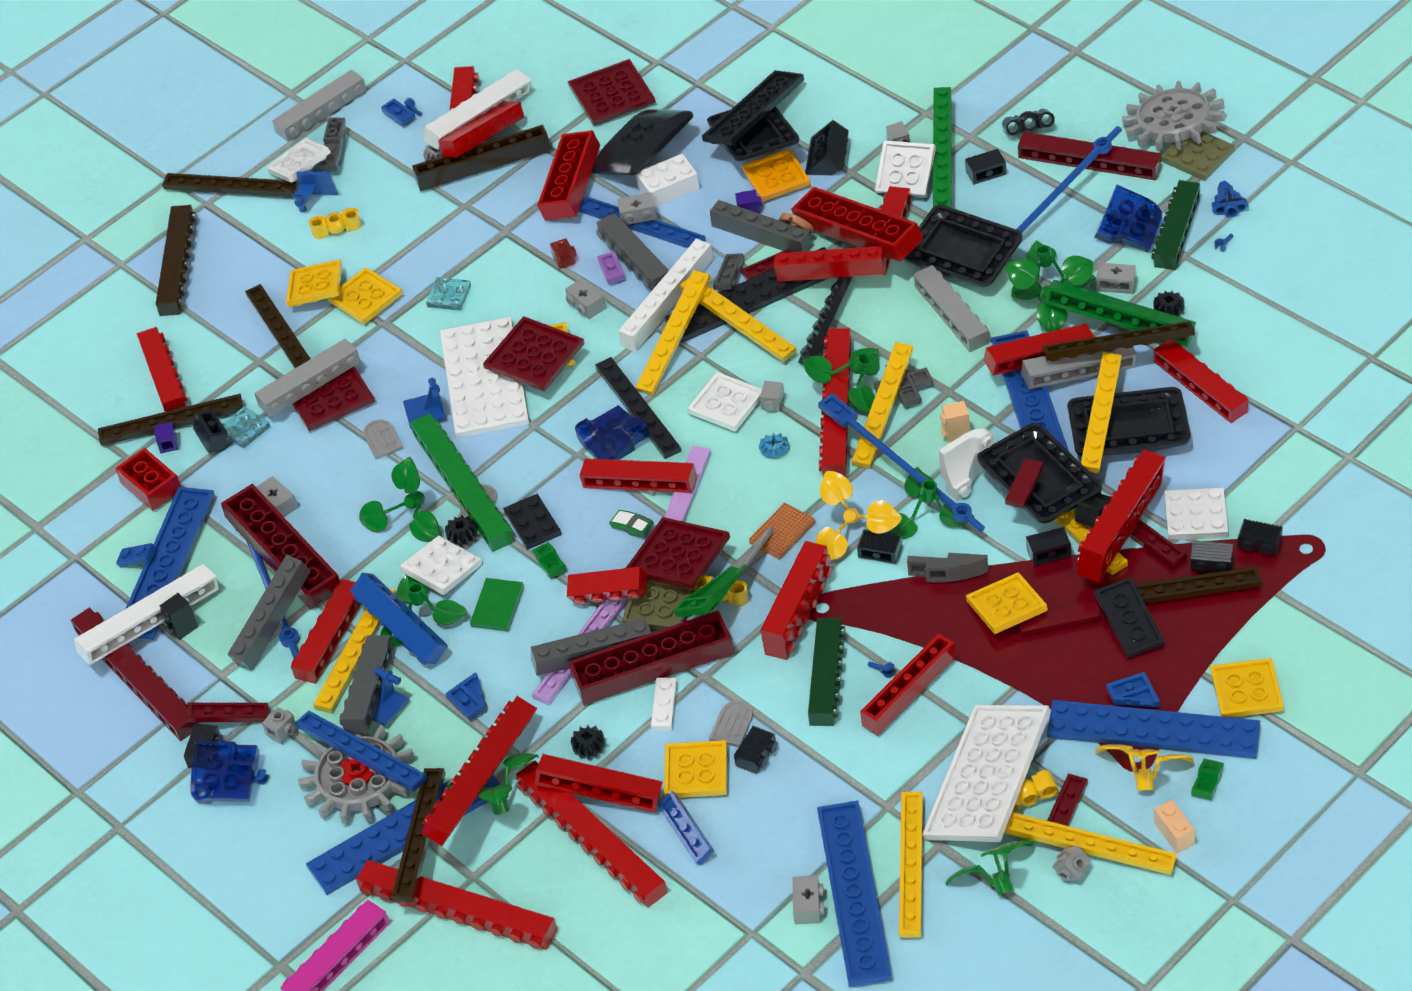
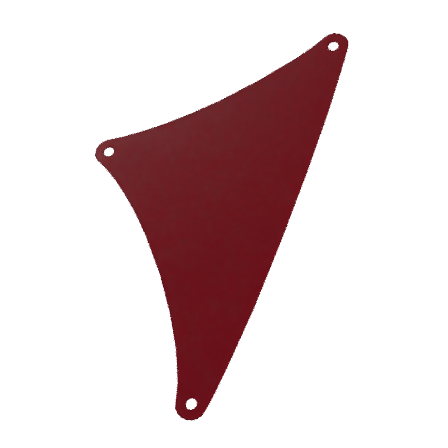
(1084, 657)

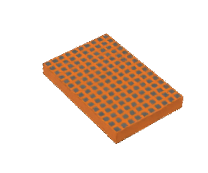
(788, 527)

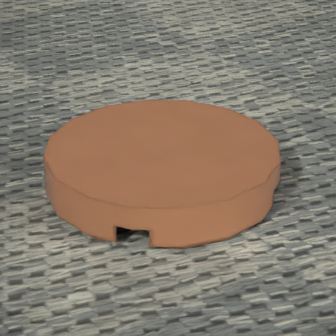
(796, 221)

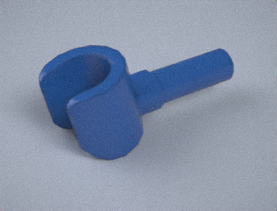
(409, 103)
(1222, 242)
(886, 670)
(261, 778)

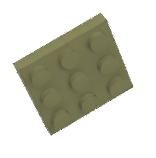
(1198, 159)
(657, 605)

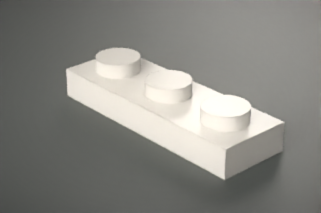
(664, 704)

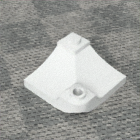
(960, 462)

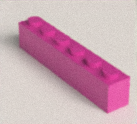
(339, 949)

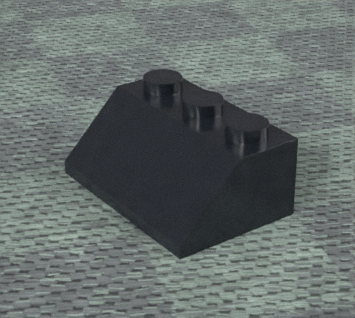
(827, 150)

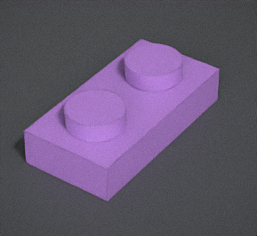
(610, 267)

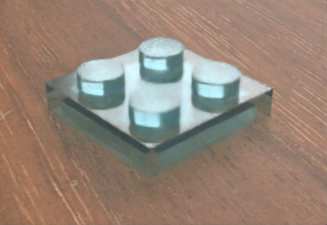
(448, 293)
(245, 427)

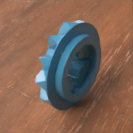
(780, 449)

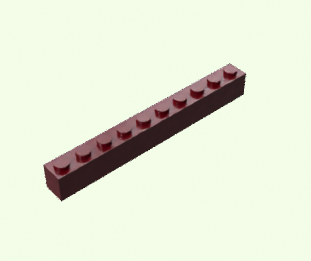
(141, 680)

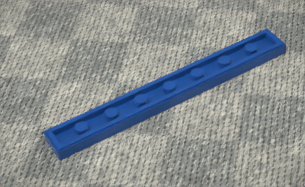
(652, 228)
(361, 751)

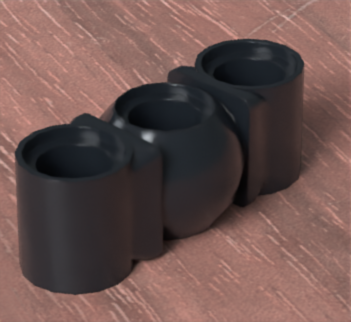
(1036, 117)

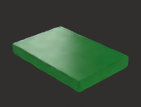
(497, 604)

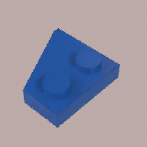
(1133, 691)
(467, 697)

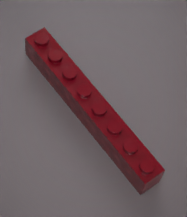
(1072, 152)

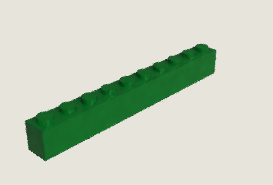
(943, 141)
(461, 482)

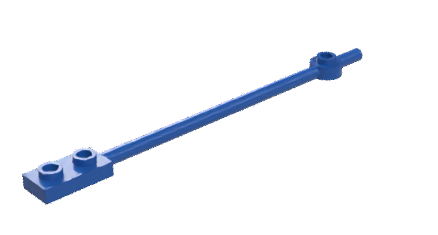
(1101, 146)
(846, 416)
(288, 636)

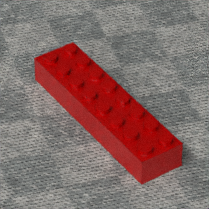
(858, 223)
(1120, 516)

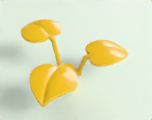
(880, 516)
(1143, 776)

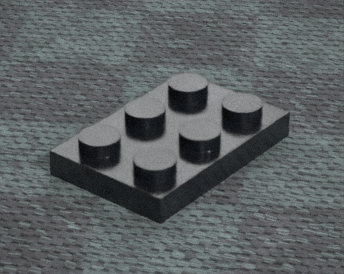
(532, 521)

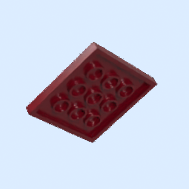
(611, 92)
(533, 353)
(334, 400)
(679, 552)

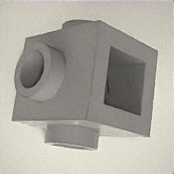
(279, 724)
(1071, 863)

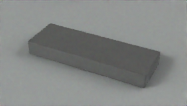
(728, 271)

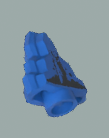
(1228, 201)

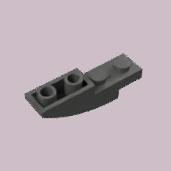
(334, 139)
(953, 568)

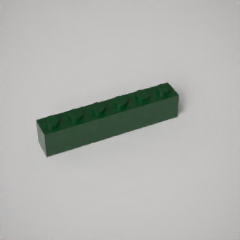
(1176, 225)
(825, 672)

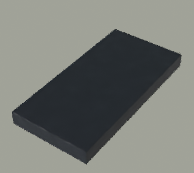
(1129, 618)

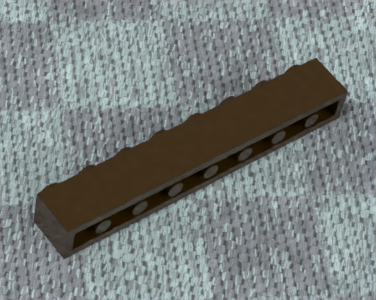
(482, 158)
(176, 260)

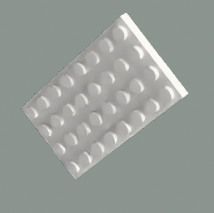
(480, 397)
(987, 773)

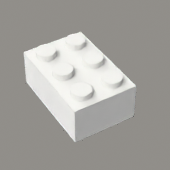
(668, 180)

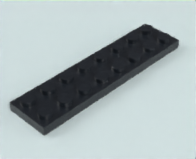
(752, 108)

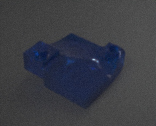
(1129, 220)
(611, 434)
(223, 771)

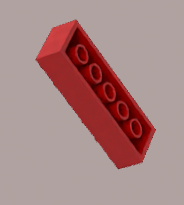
(568, 175)
(796, 600)

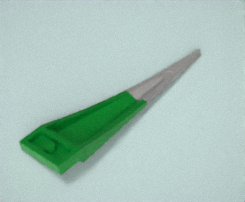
(710, 595)

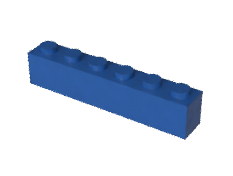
(398, 618)

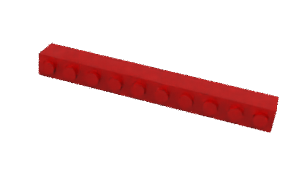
(833, 435)
(478, 771)
(594, 838)
(463, 907)

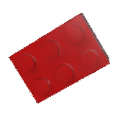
(148, 479)

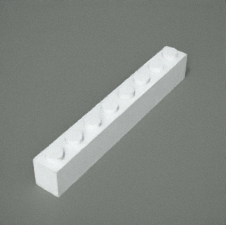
(508, 88)
(664, 296)
(143, 615)

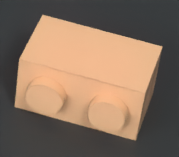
(955, 420)
(1174, 826)

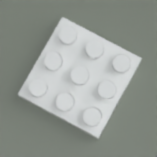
(298, 159)
(906, 167)
(725, 401)
(1196, 513)
(441, 565)

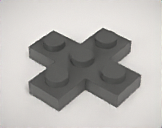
(909, 387)

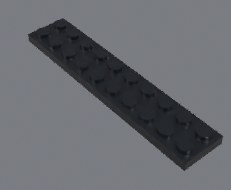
(748, 296)

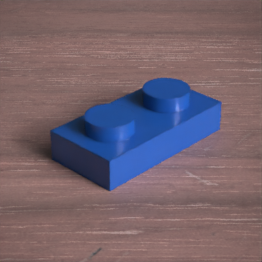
(398, 112)
(136, 555)

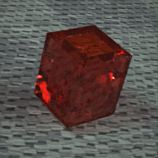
(563, 253)

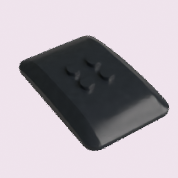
(765, 137)
(640, 141)
(964, 246)
(1137, 421)
(1061, 481)

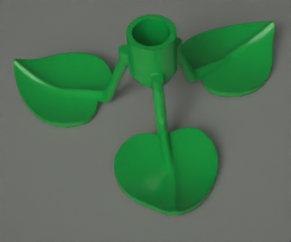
(1042, 256)
(1023, 274)
(861, 361)
(405, 477)
(926, 493)
(415, 593)
(499, 794)
(1001, 878)

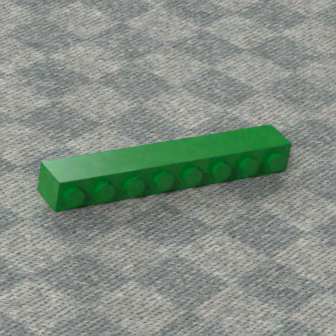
(1109, 308)

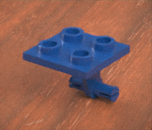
(313, 184)
(425, 404)
(390, 701)

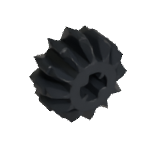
(1169, 303)
(461, 530)
(588, 741)

